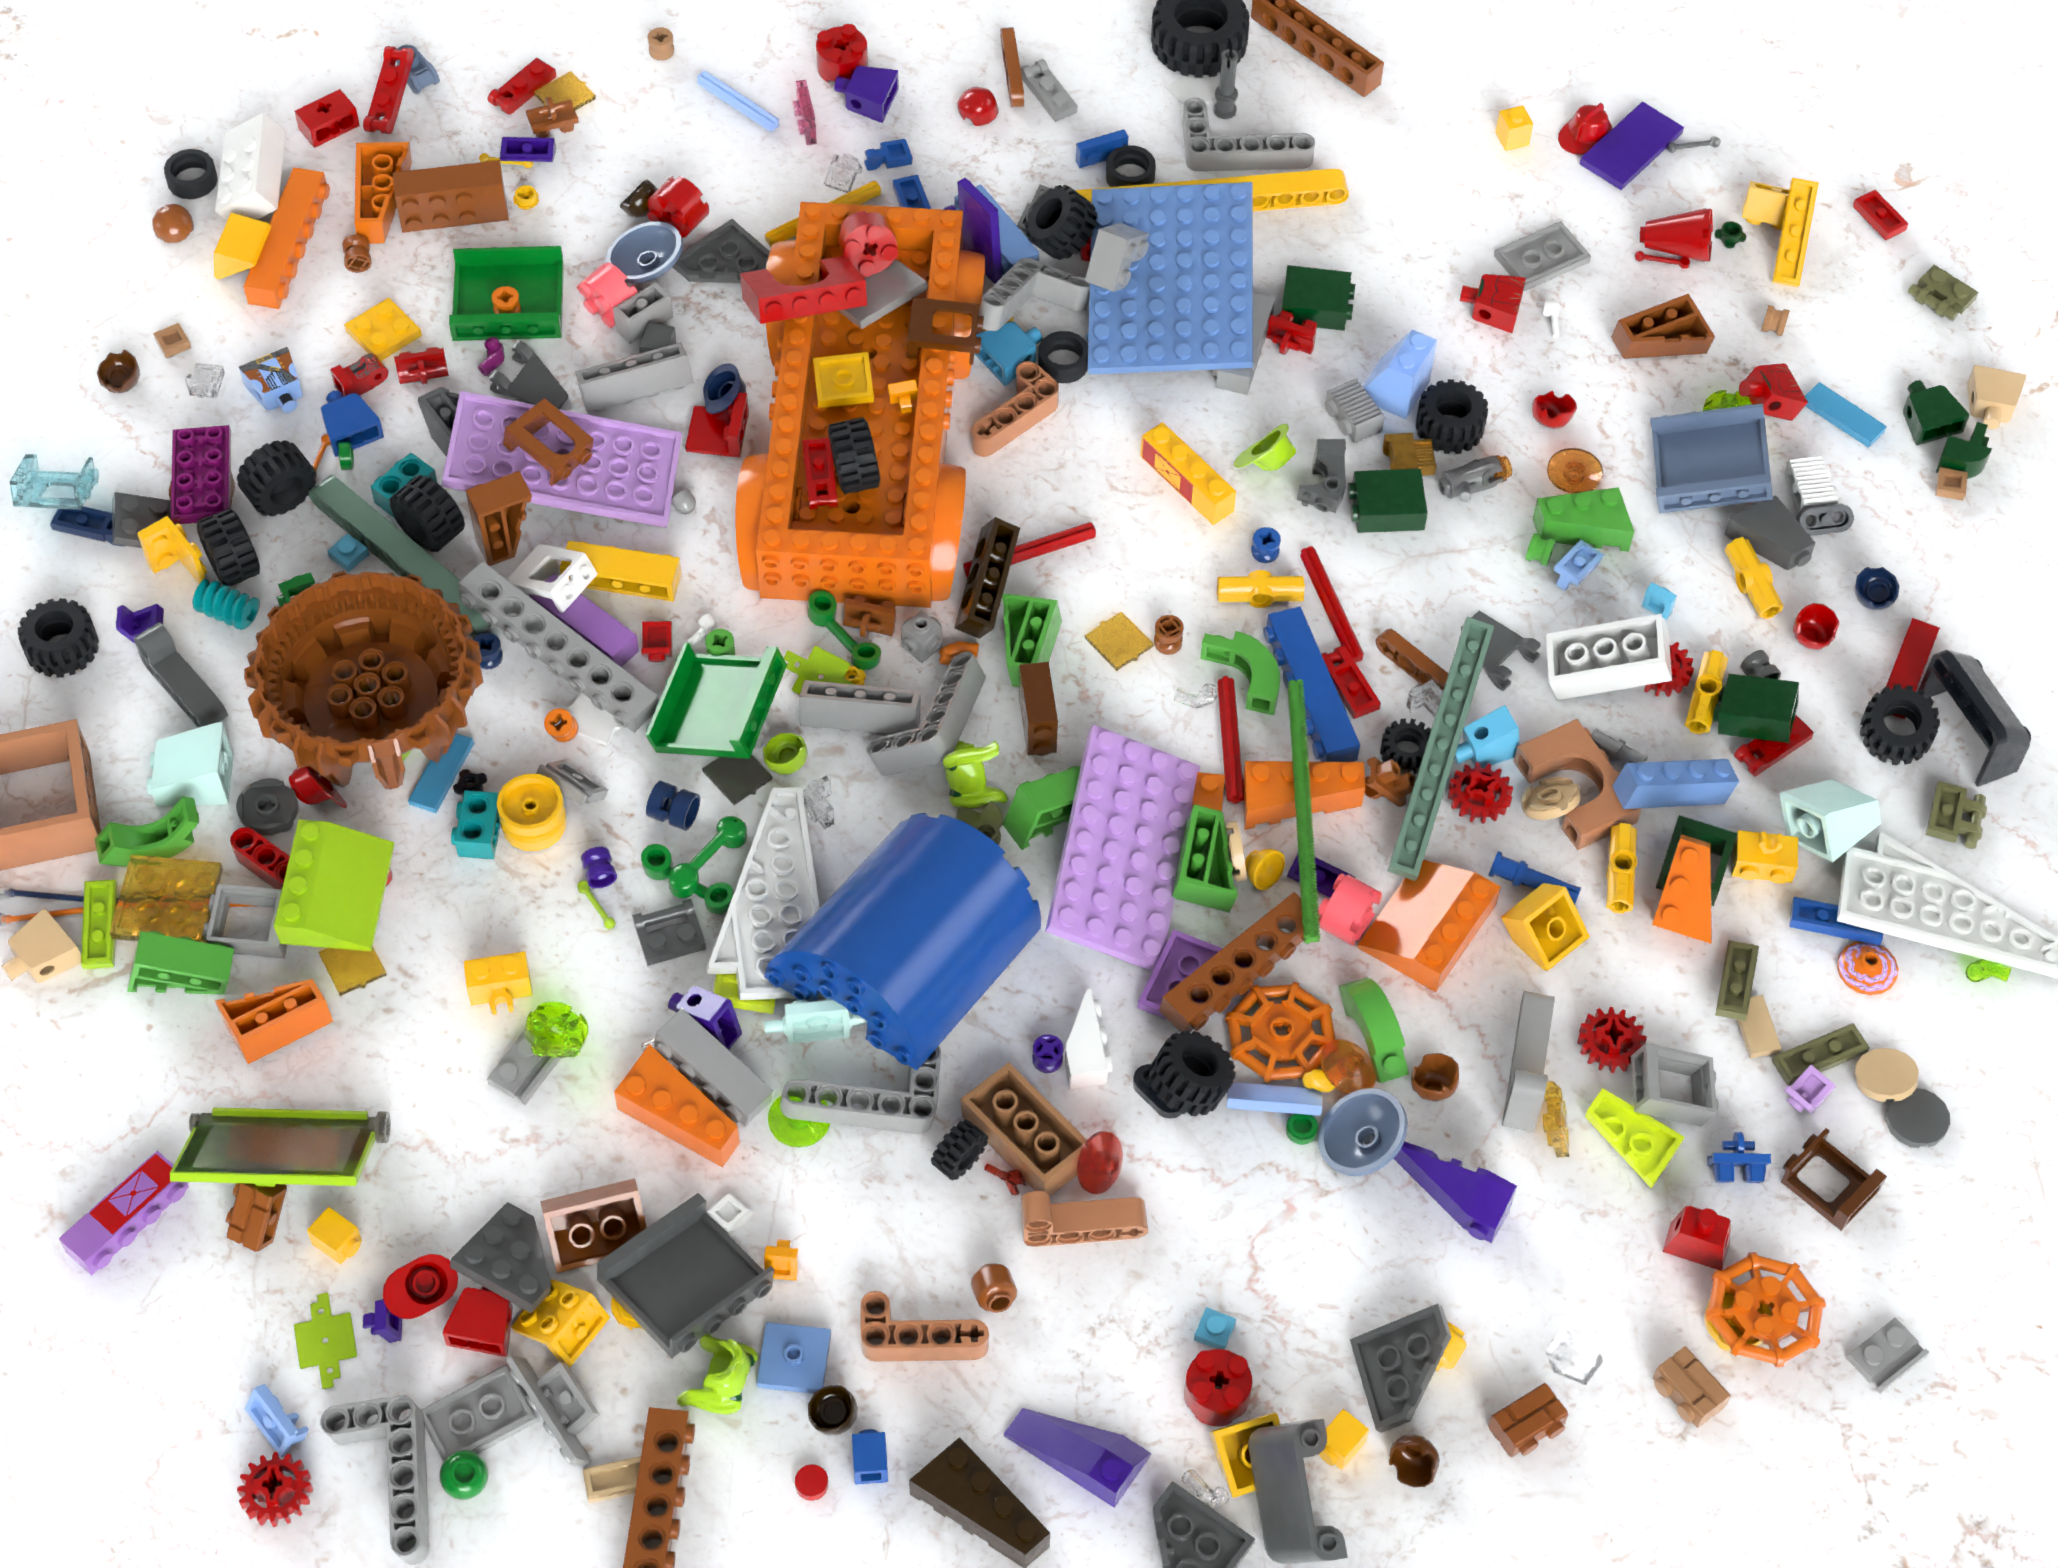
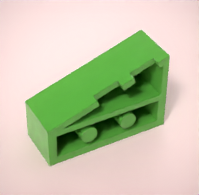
(1589, 516)
(1029, 631)
(1041, 806)
(1204, 862)
(180, 963)

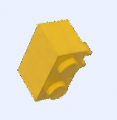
(1765, 204)
(1765, 856)
(498, 979)

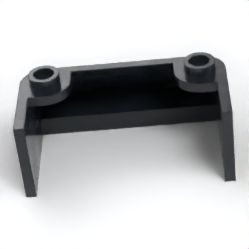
(1983, 708)

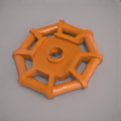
(1264, 1036)
(1759, 1326)

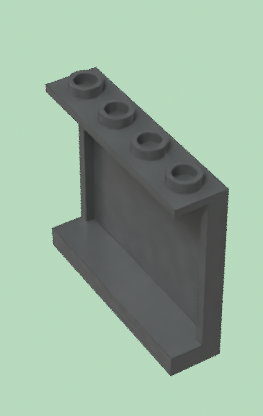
(683, 1277)

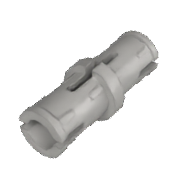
(1617, 749)

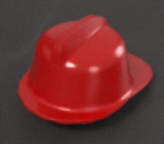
(1584, 129)
(313, 788)
(420, 1286)

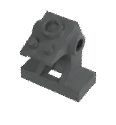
(1329, 462)

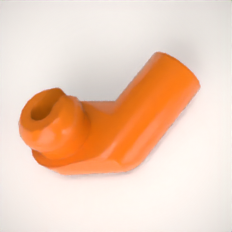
(953, 649)

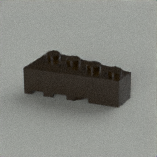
(974, 1497)

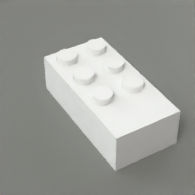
(251, 168)
(1608, 657)

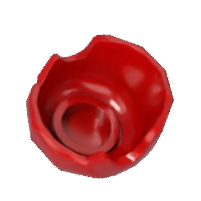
(978, 106)
(1552, 410)
(1815, 626)

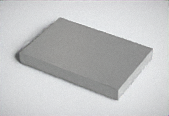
(1543, 255)
(886, 293)
(478, 1414)

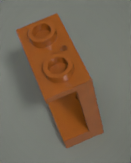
(560, 466)

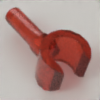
(1011, 1177)

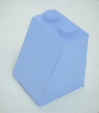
(1402, 374)

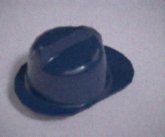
(722, 388)

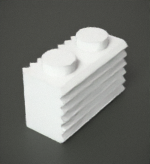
(1810, 482)

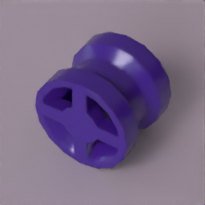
(1050, 1046)

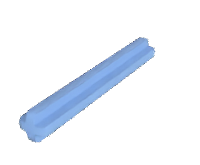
(738, 101)

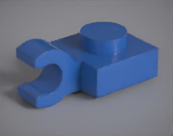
(892, 153)

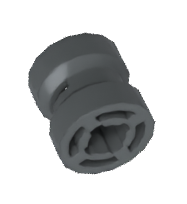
(1758, 665)

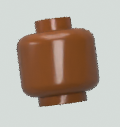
(994, 1287)

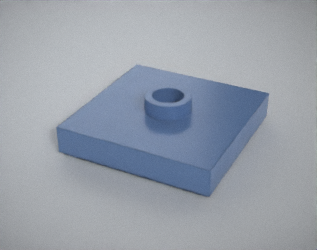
(793, 1358)

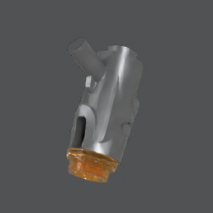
(1475, 477)

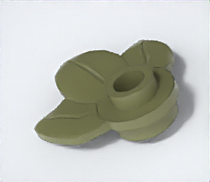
(987, 822)

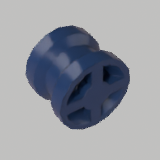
(493, 657)

